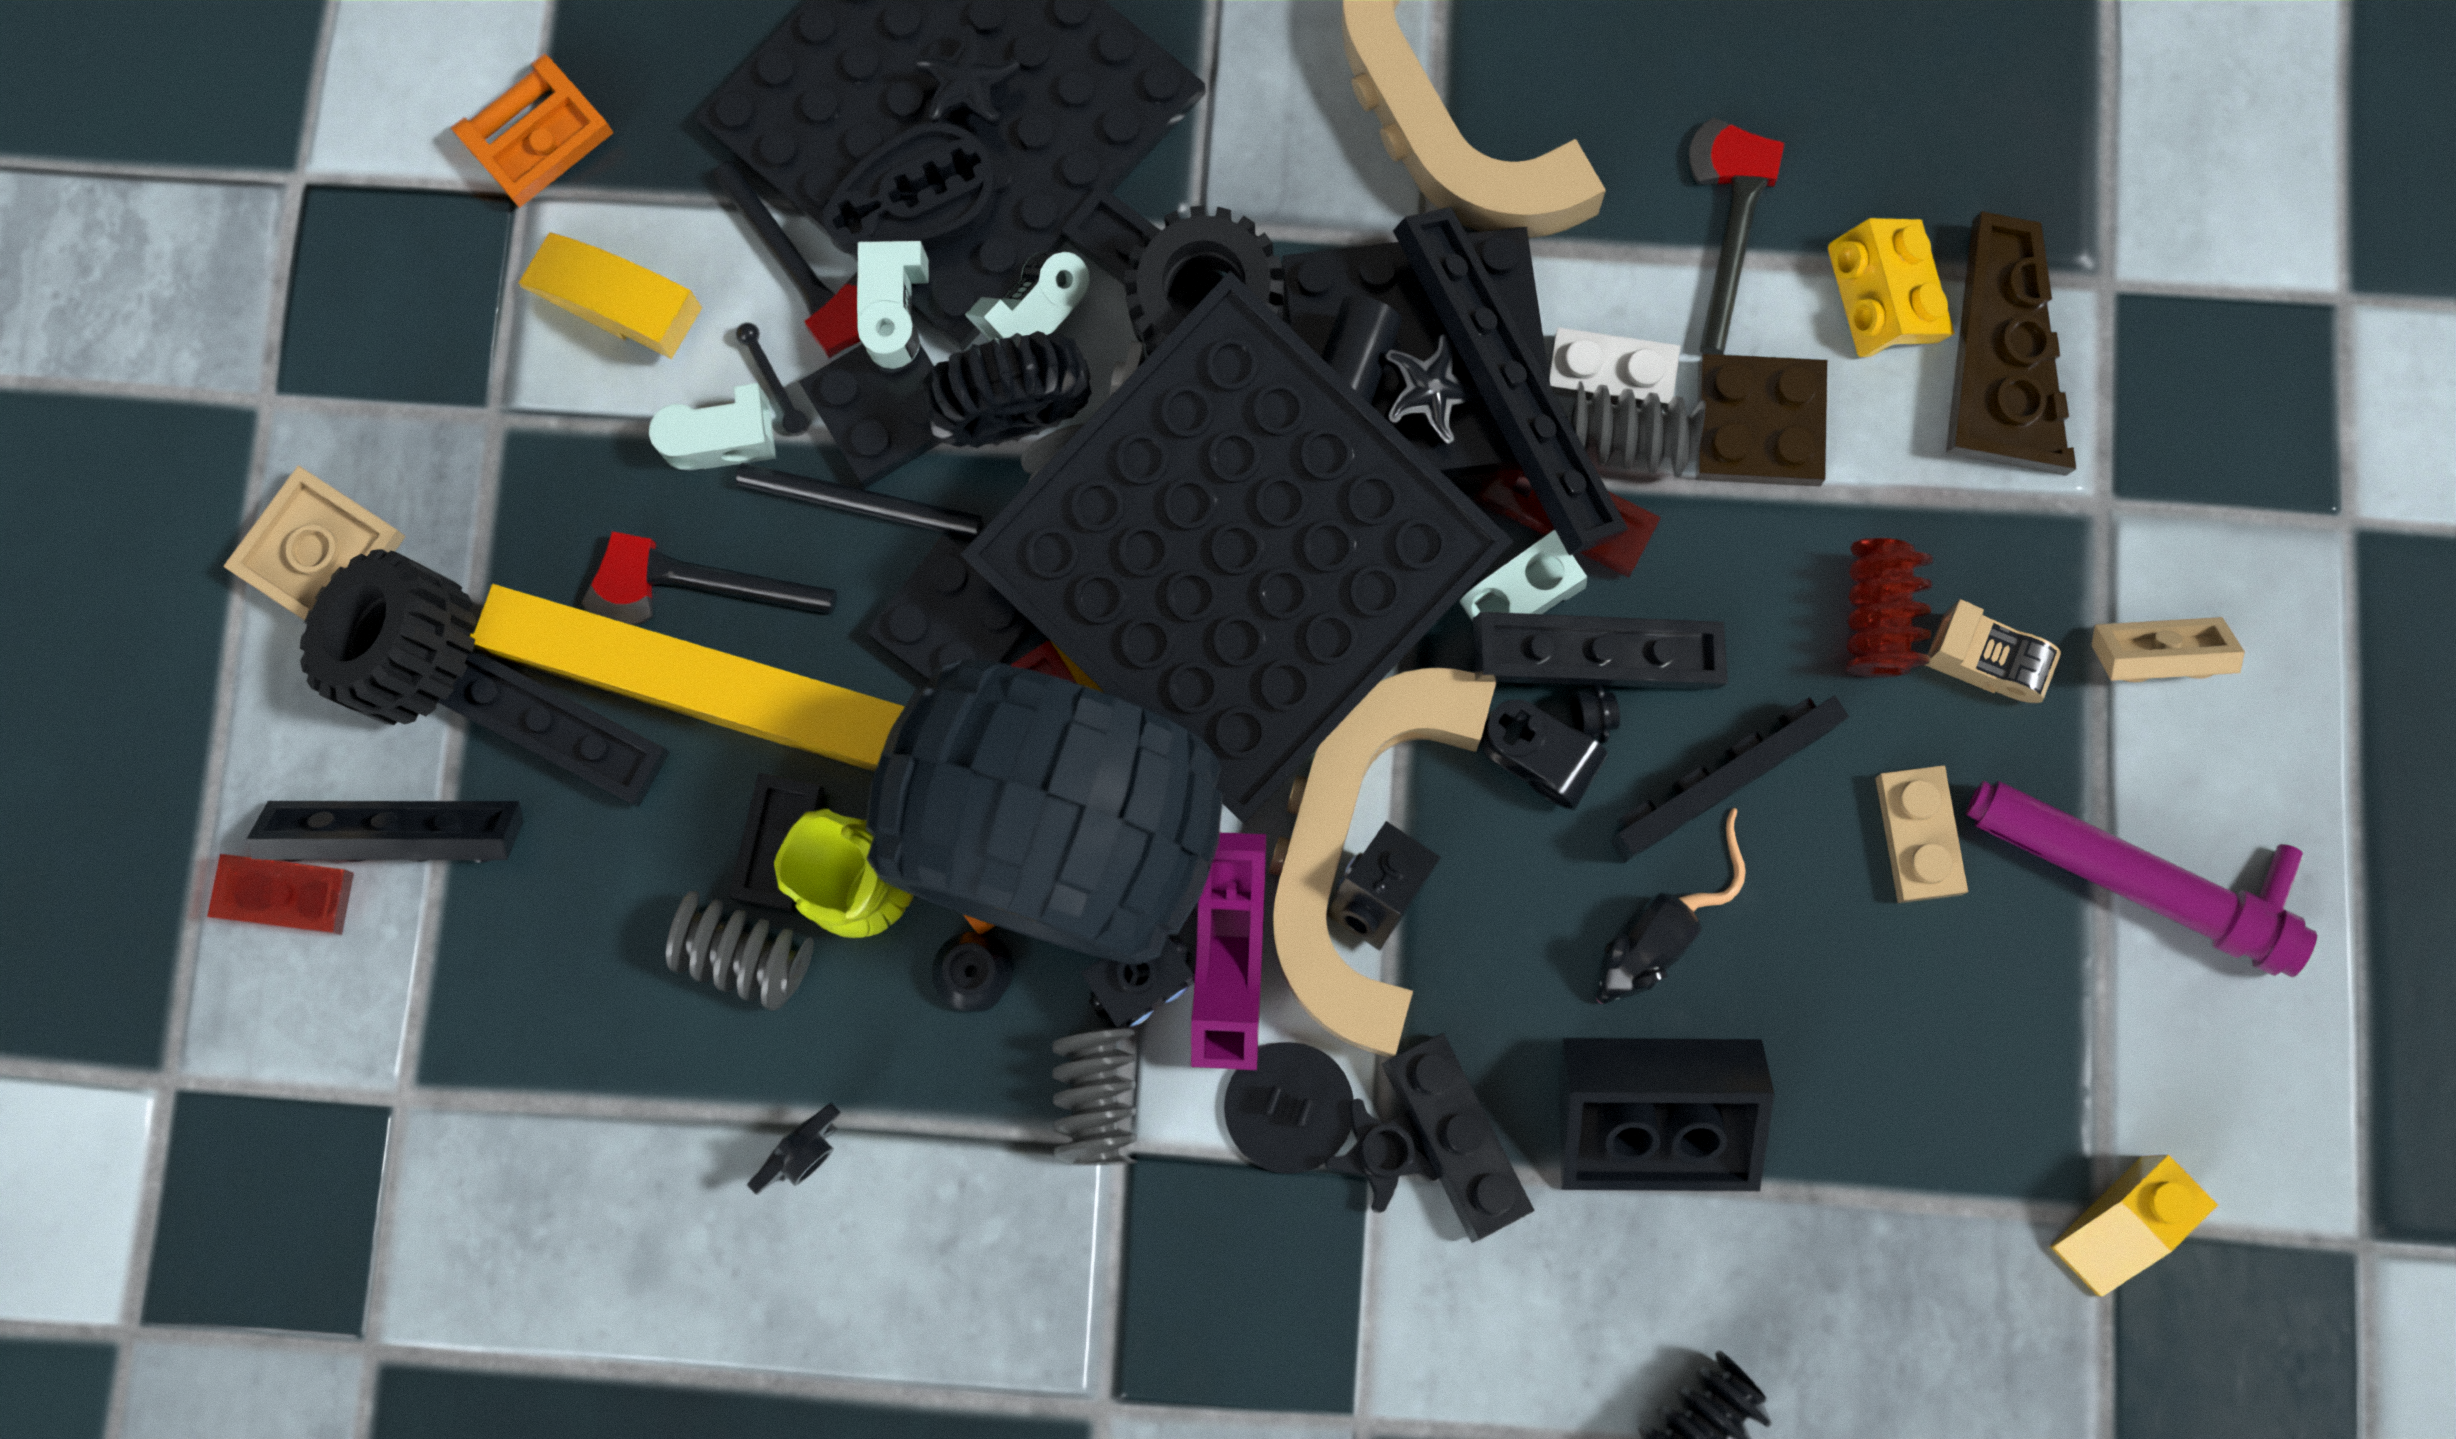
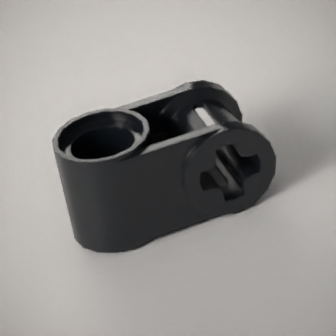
(1548, 755)

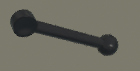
(793, 420)

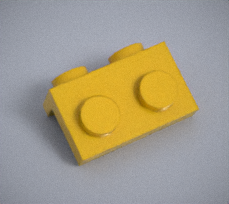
(1890, 285)

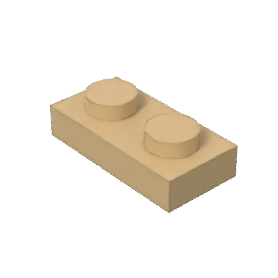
(2167, 649)
(1921, 834)

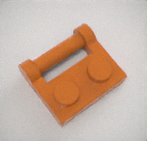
(542, 141)

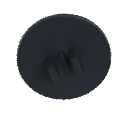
(1289, 1109)

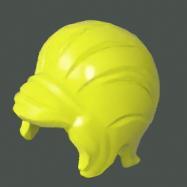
(830, 878)

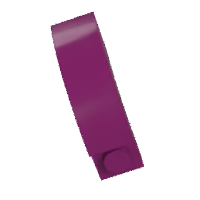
(1230, 956)

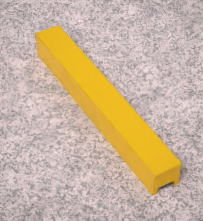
(685, 677)

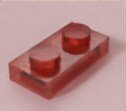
(280, 894)

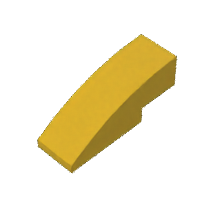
(612, 293)

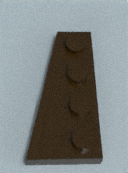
(2006, 370)

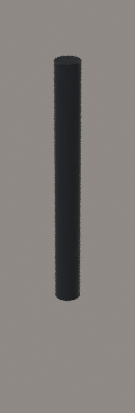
(858, 501)

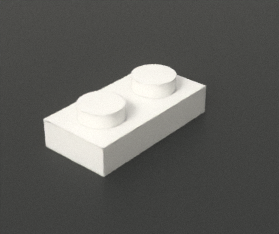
(1612, 362)

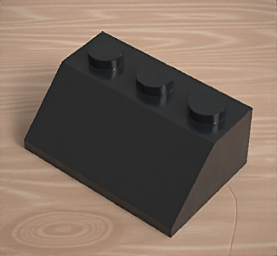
(1664, 1114)

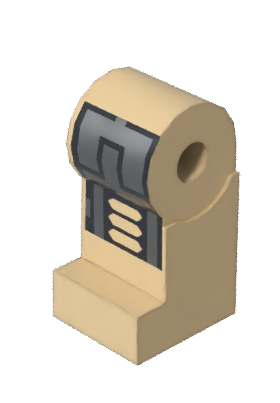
(1992, 654)

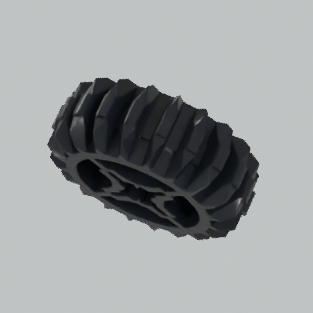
(1005, 389)

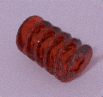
(1886, 608)

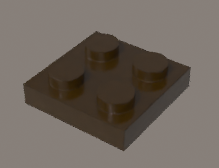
(1762, 420)

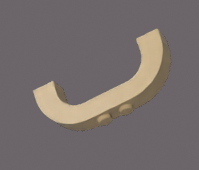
(1483, 192)
(1402, 708)

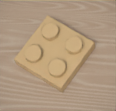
(305, 540)

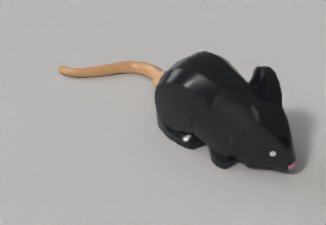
(1661, 934)

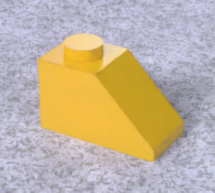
(2134, 1223)

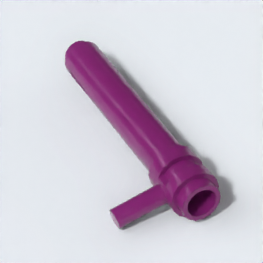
(2233, 921)

